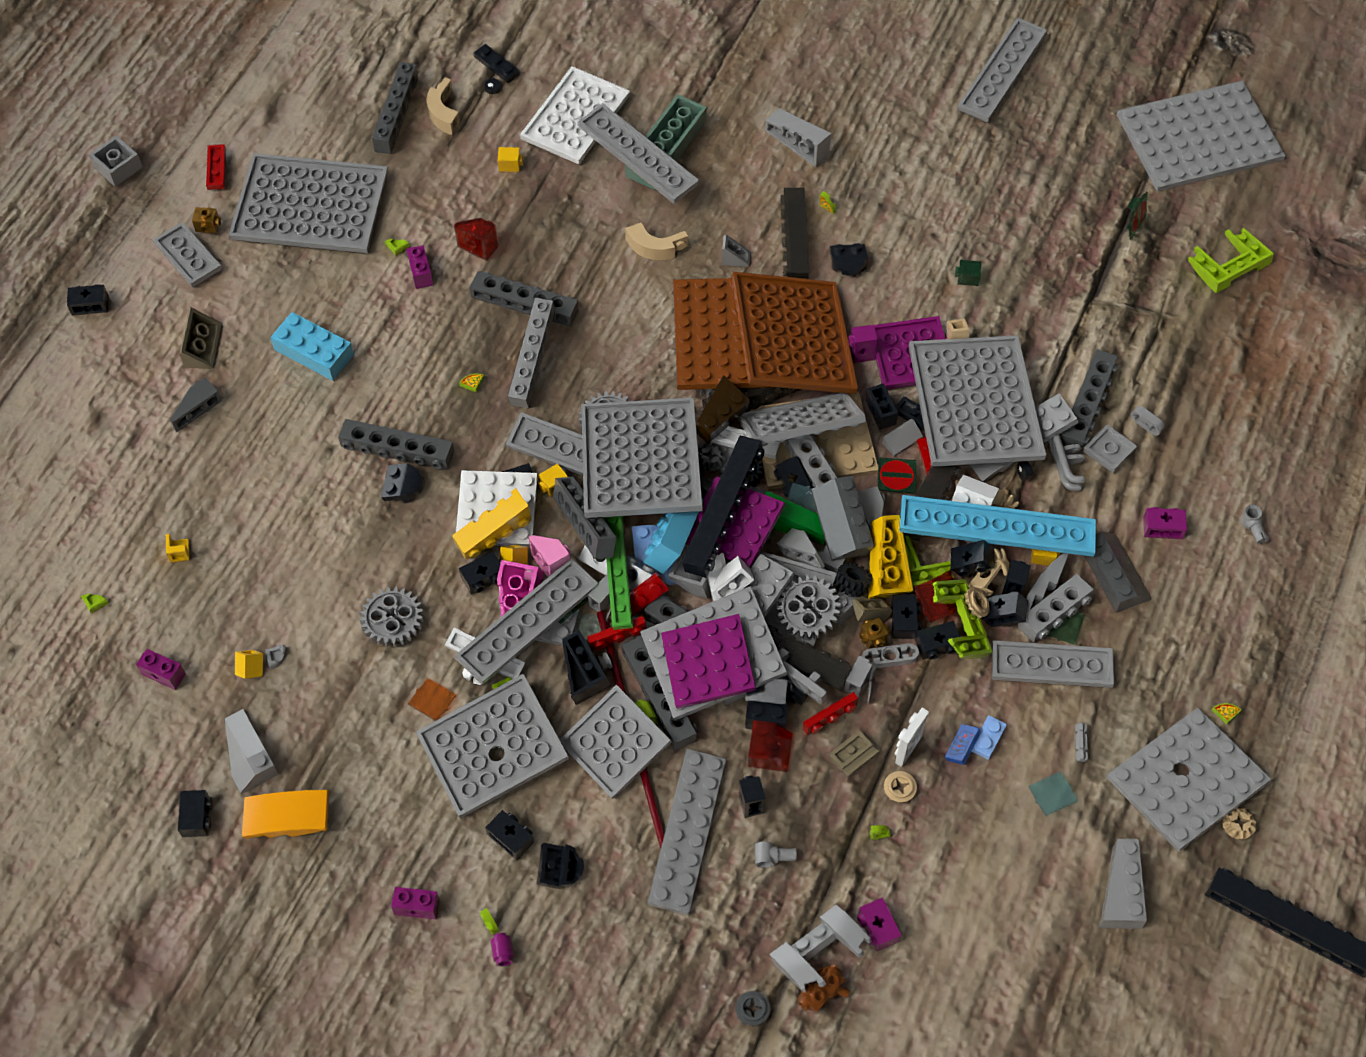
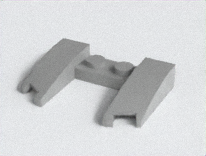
(835, 925)

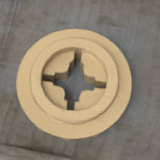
(980, 608)
(903, 779)
(1233, 829)

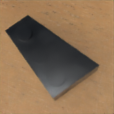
(583, 670)

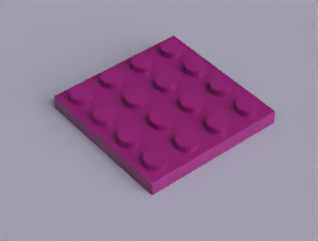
(893, 351)
(751, 528)
(708, 661)

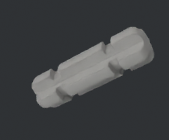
(1081, 742)

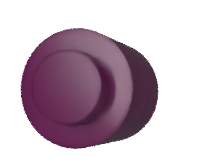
(502, 949)

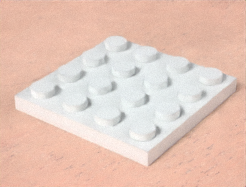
(484, 488)

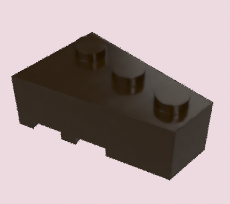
(721, 410)

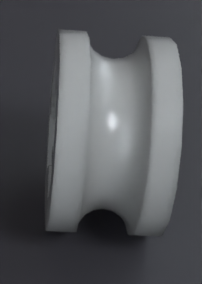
(604, 661)

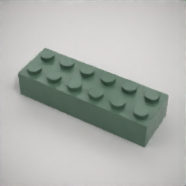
(674, 130)

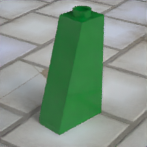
(798, 518)

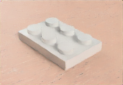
(910, 737)

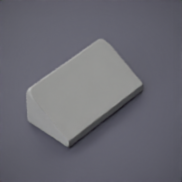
(902, 437)

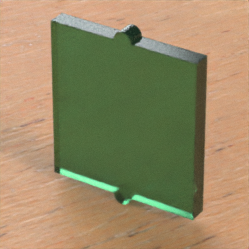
(1069, 628)

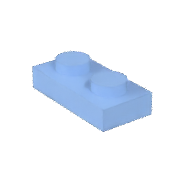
(989, 737)

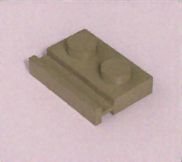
(853, 754)

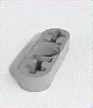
(905, 659)

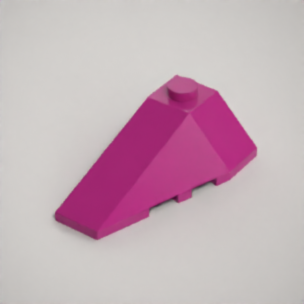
(516, 582)

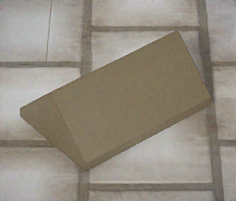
(199, 340)

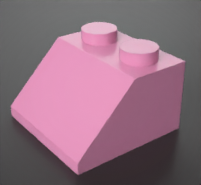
(548, 553)

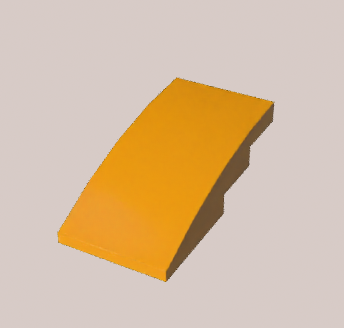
(285, 813)

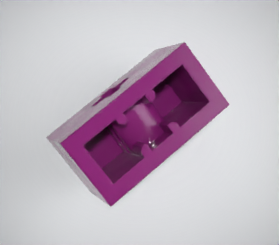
(419, 267)
(863, 343)
(1164, 523)
(161, 669)
(415, 903)
(878, 912)

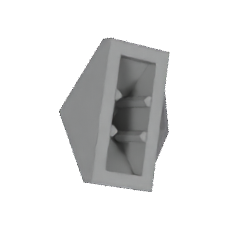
(734, 253)

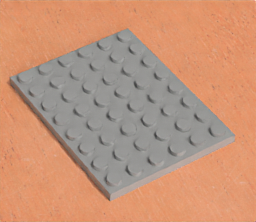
(1200, 135)
(309, 203)
(976, 401)
(640, 458)

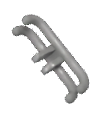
(1063, 460)

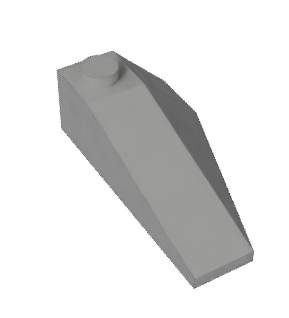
(247, 754)

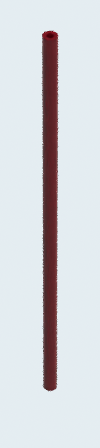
(644, 774)

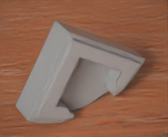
(275, 656)

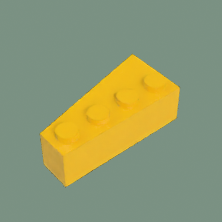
(493, 525)
(888, 559)

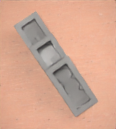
(1047, 581)

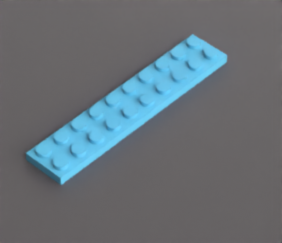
(998, 525)

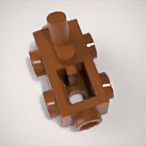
(816, 996)

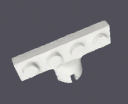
(459, 639)

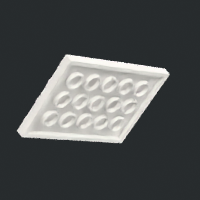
(557, 120)

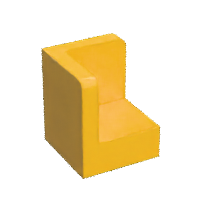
(177, 549)
(514, 553)
(248, 664)

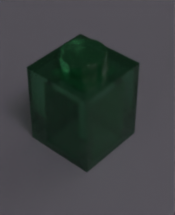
(968, 272)

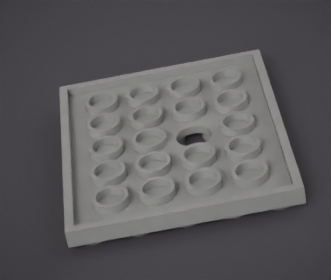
(762, 651)
(464, 740)
(1188, 805)

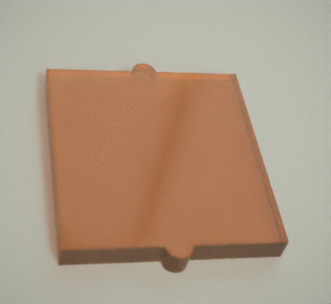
(431, 699)

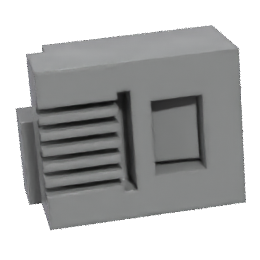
(599, 596)
(859, 676)

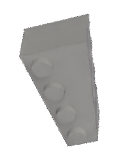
(799, 136)
(1124, 889)

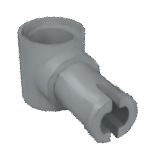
(1255, 523)
(767, 854)

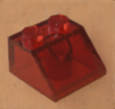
(477, 237)
(925, 594)
(769, 747)

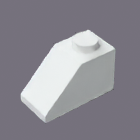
(732, 578)

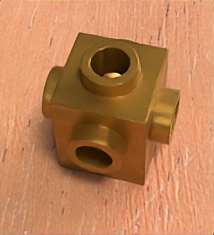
(206, 220)
(874, 633)

